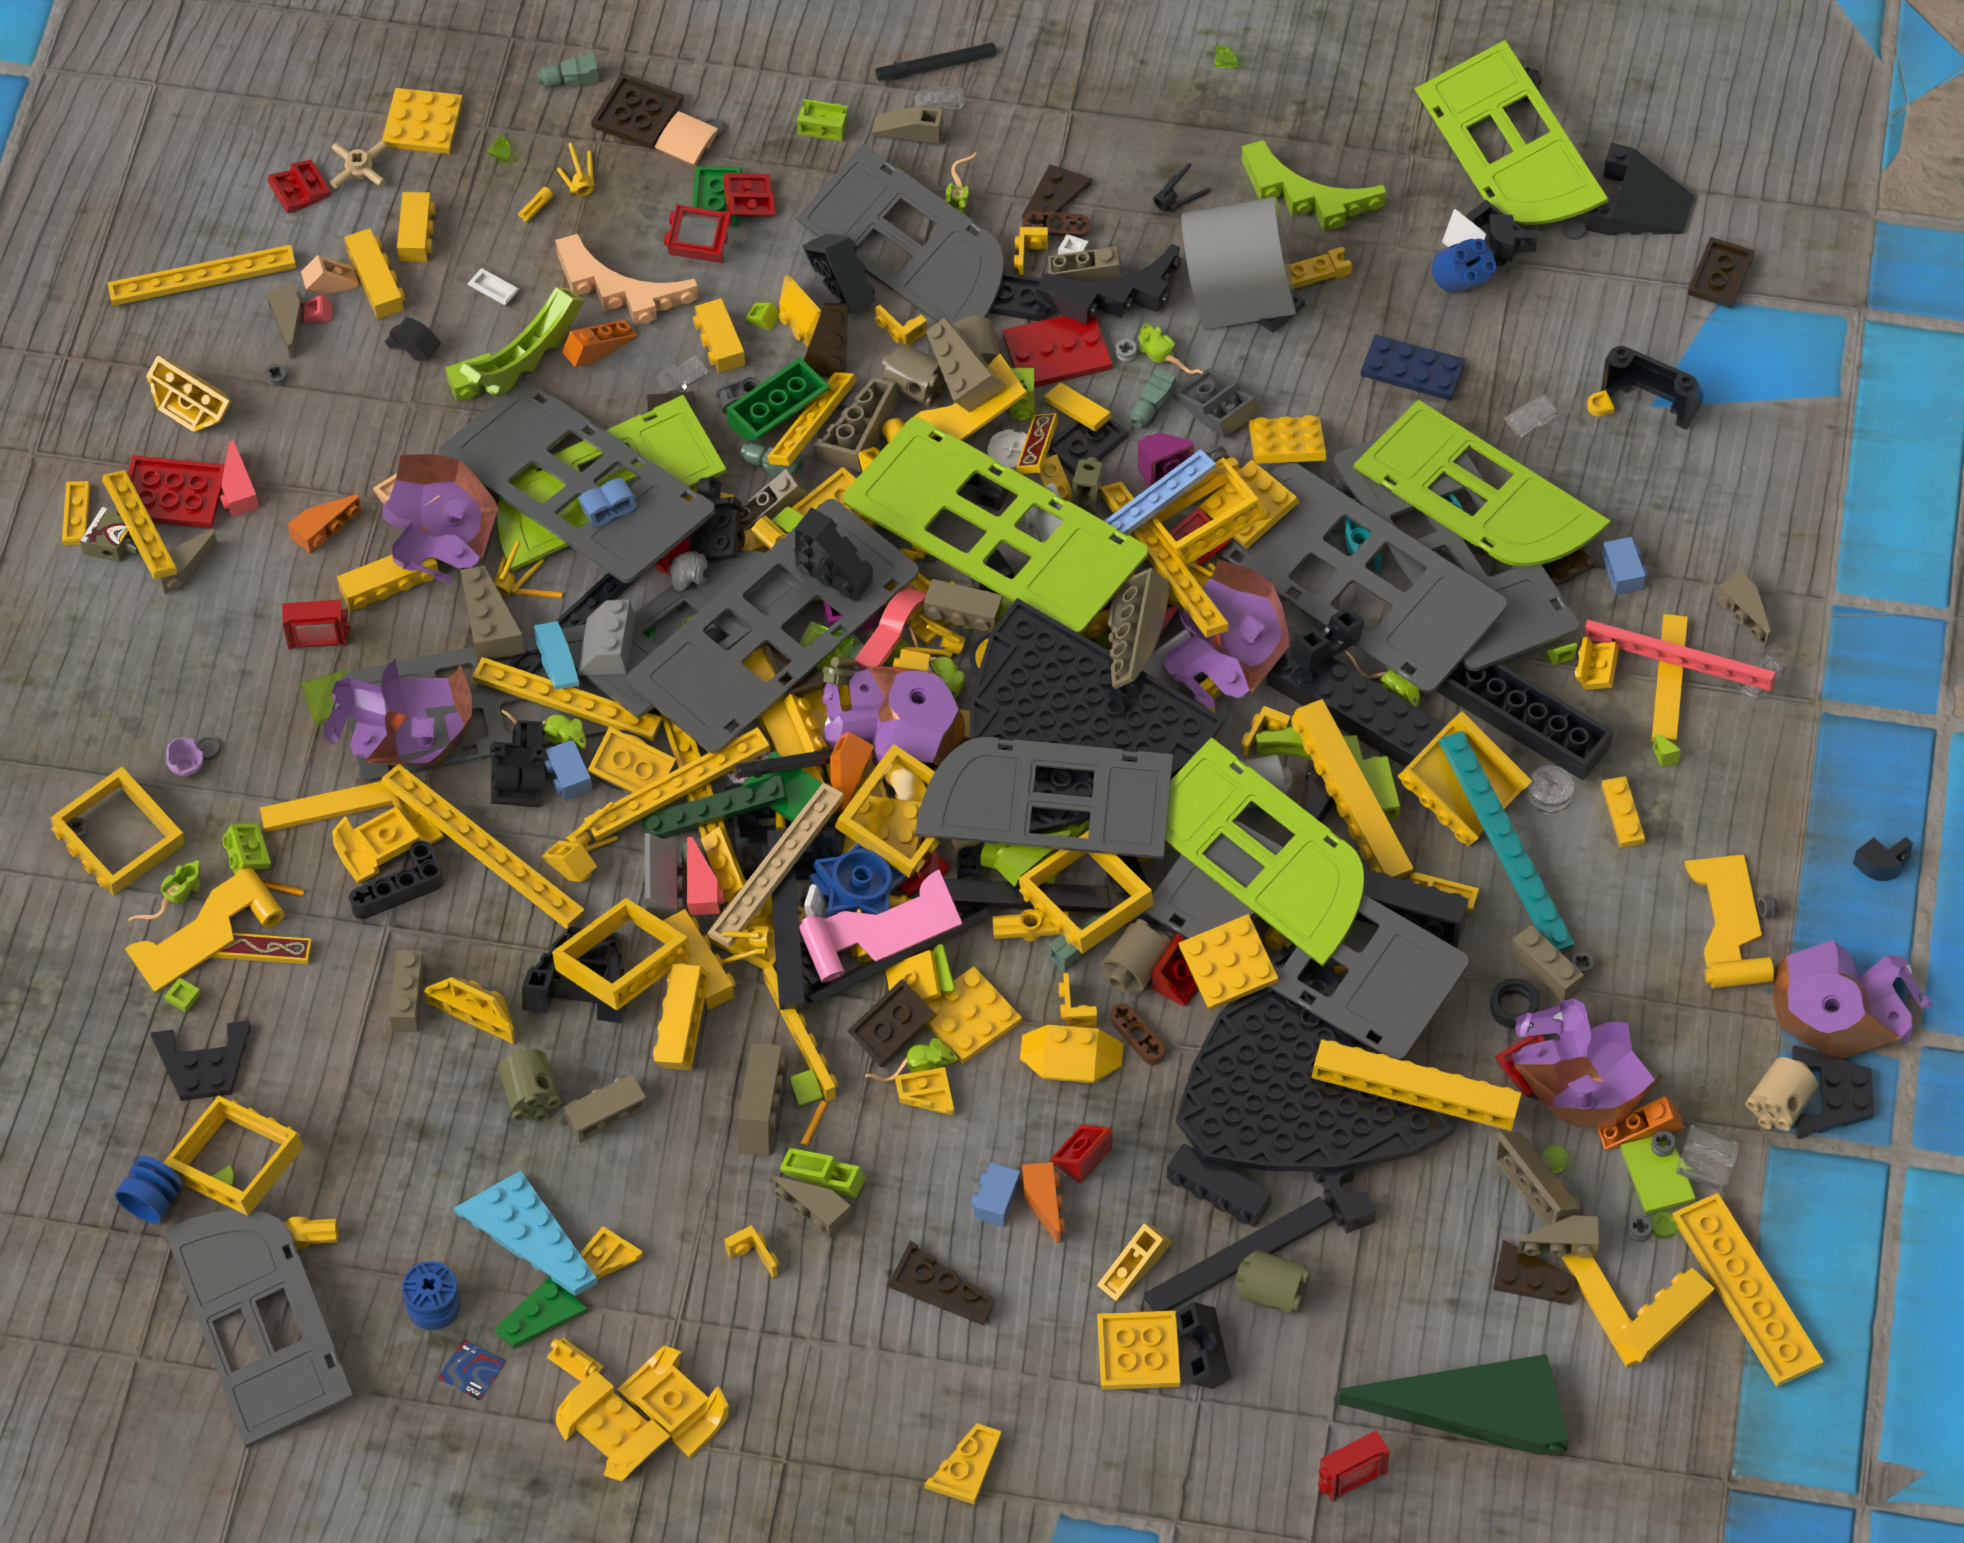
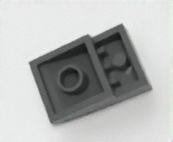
(1217, 402)

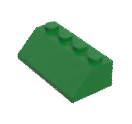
(775, 400)

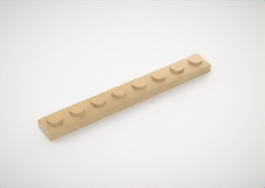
(777, 864)

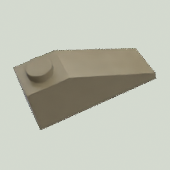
(287, 313)
(188, 559)

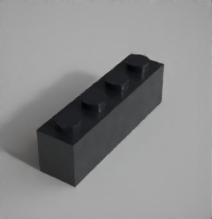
(1219, 1186)

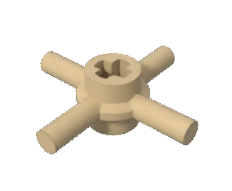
(358, 164)

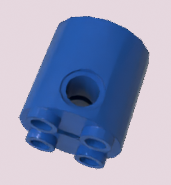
(1463, 265)

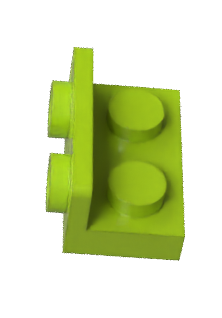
(246, 847)

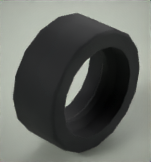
(1507, 987)

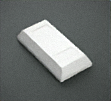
(493, 286)

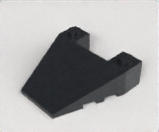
(1646, 200)
(545, 982)

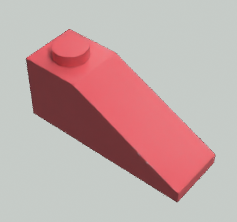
(236, 485)
(702, 885)

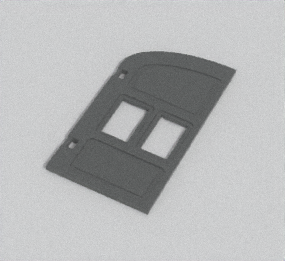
(949, 275)
(719, 573)
(990, 797)
(230, 1266)

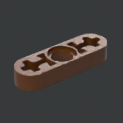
(1039, 217)
(1138, 1045)

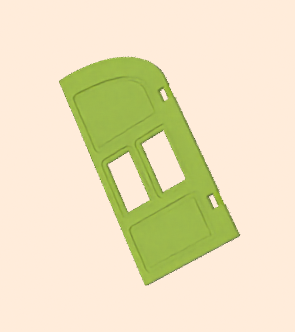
(1536, 180)
(670, 441)
(1524, 519)
(1305, 889)

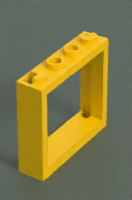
(1218, 529)
(870, 841)
(115, 883)
(1140, 899)
(640, 976)
(202, 1132)

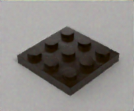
(637, 110)

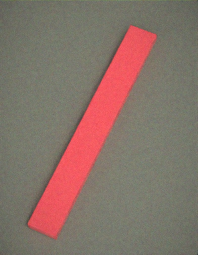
(1681, 656)

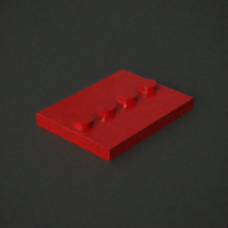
(1058, 349)
(178, 490)

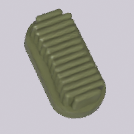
(840, 671)

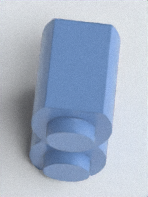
(607, 502)

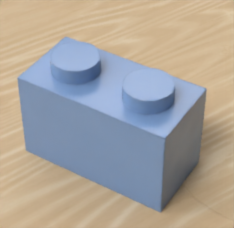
(1624, 565)
(568, 770)
(996, 1194)

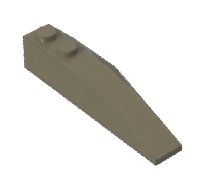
(1136, 624)

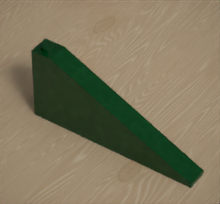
(1492, 1402)

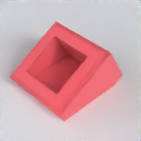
(317, 310)

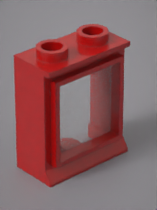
(698, 233)
(315, 623)
(1353, 1465)

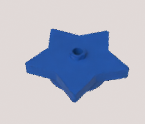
(858, 881)

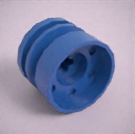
(149, 1189)
(431, 1295)

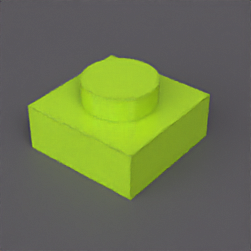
(182, 995)

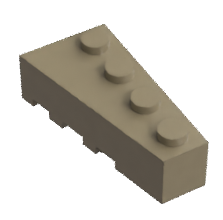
(964, 369)
(859, 425)
(490, 620)
(760, 1098)

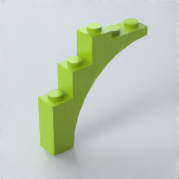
(1301, 195)
(525, 351)
(1375, 769)

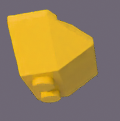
(798, 311)
(186, 395)
(472, 1005)
(1071, 1053)

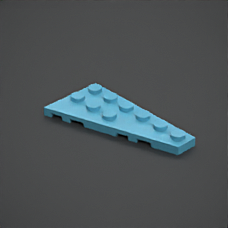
(524, 1226)

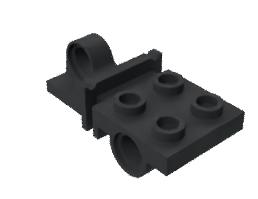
(722, 533)
(517, 767)

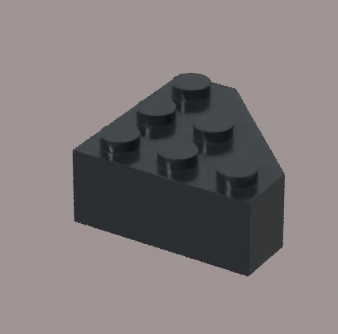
(843, 271)
(830, 557)

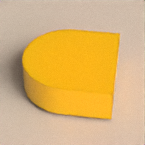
(1600, 404)

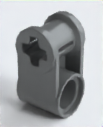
(735, 391)

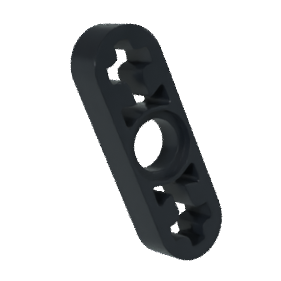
(962, 871)

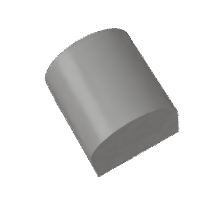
(1238, 263)

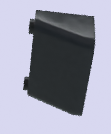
(1628, 368)
(753, 845)

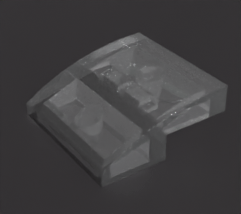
(1707, 1158)

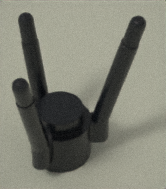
(1166, 197)

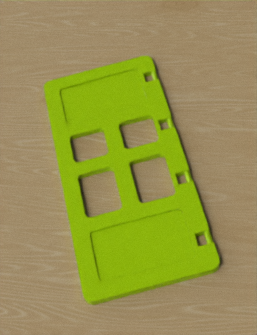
(1067, 575)

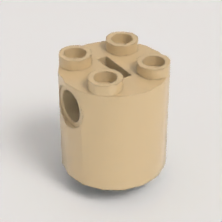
(1782, 1093)

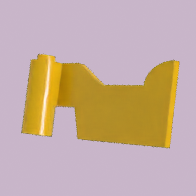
(959, 421)
(1734, 922)
(208, 932)

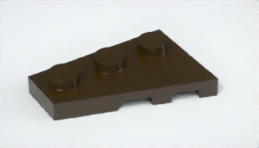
(1055, 191)
(829, 341)
(778, 661)
(1532, 1277)

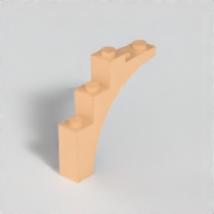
(614, 290)

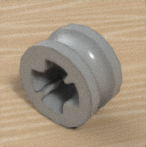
(1130, 355)

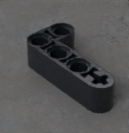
(361, 898)

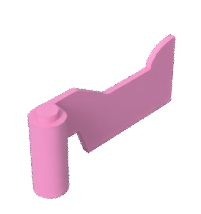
(881, 933)

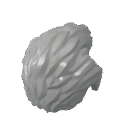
(688, 568)

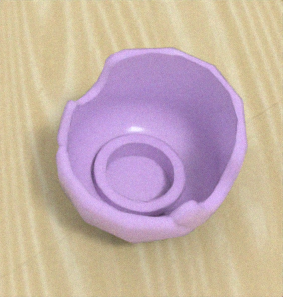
(184, 757)

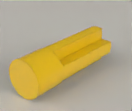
(536, 204)

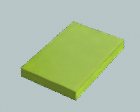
(1656, 1177)

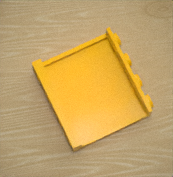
(1439, 789)

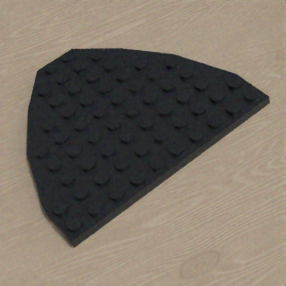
(1058, 688)
(1261, 1109)

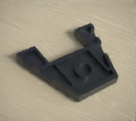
(203, 1071)
(1844, 1092)

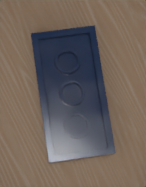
(1412, 367)

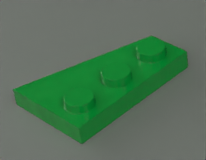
(542, 1310)

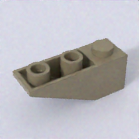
(913, 123)
(1087, 265)
(773, 498)
(1743, 601)
(818, 1204)
(1566, 1237)

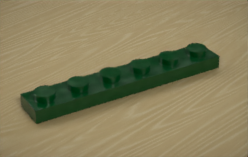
(715, 807)

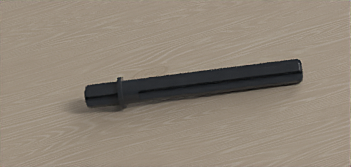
(897, 70)
(779, 764)

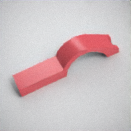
(890, 628)

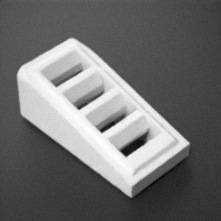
(815, 903)

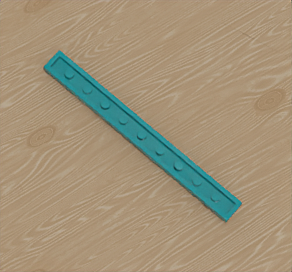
(1505, 840)

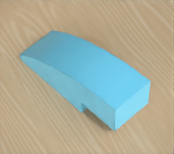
(555, 655)

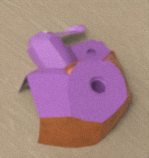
(448, 528)
(1250, 646)
(899, 709)
(394, 715)
(1835, 1008)
(1588, 1073)

